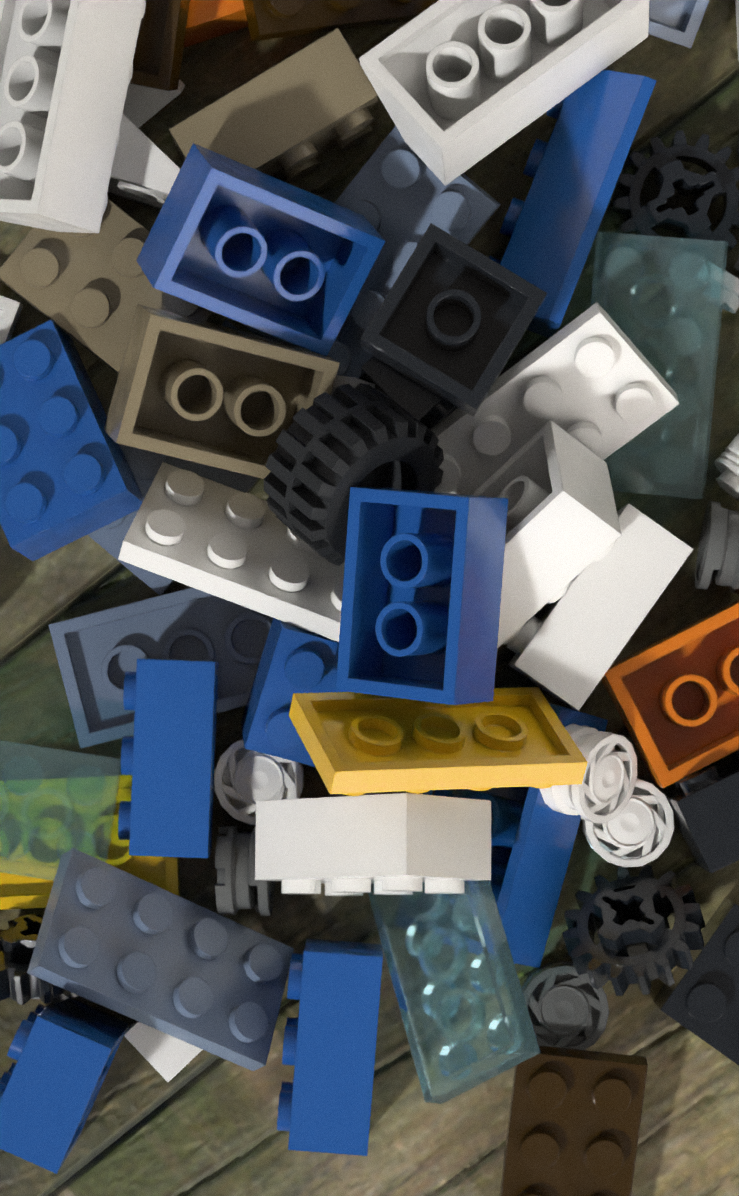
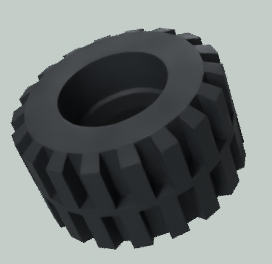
(344, 443)

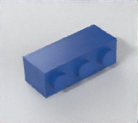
(170, 758)

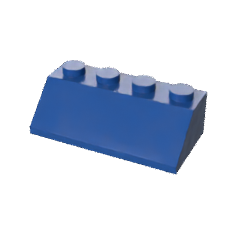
(572, 188)
(528, 855)

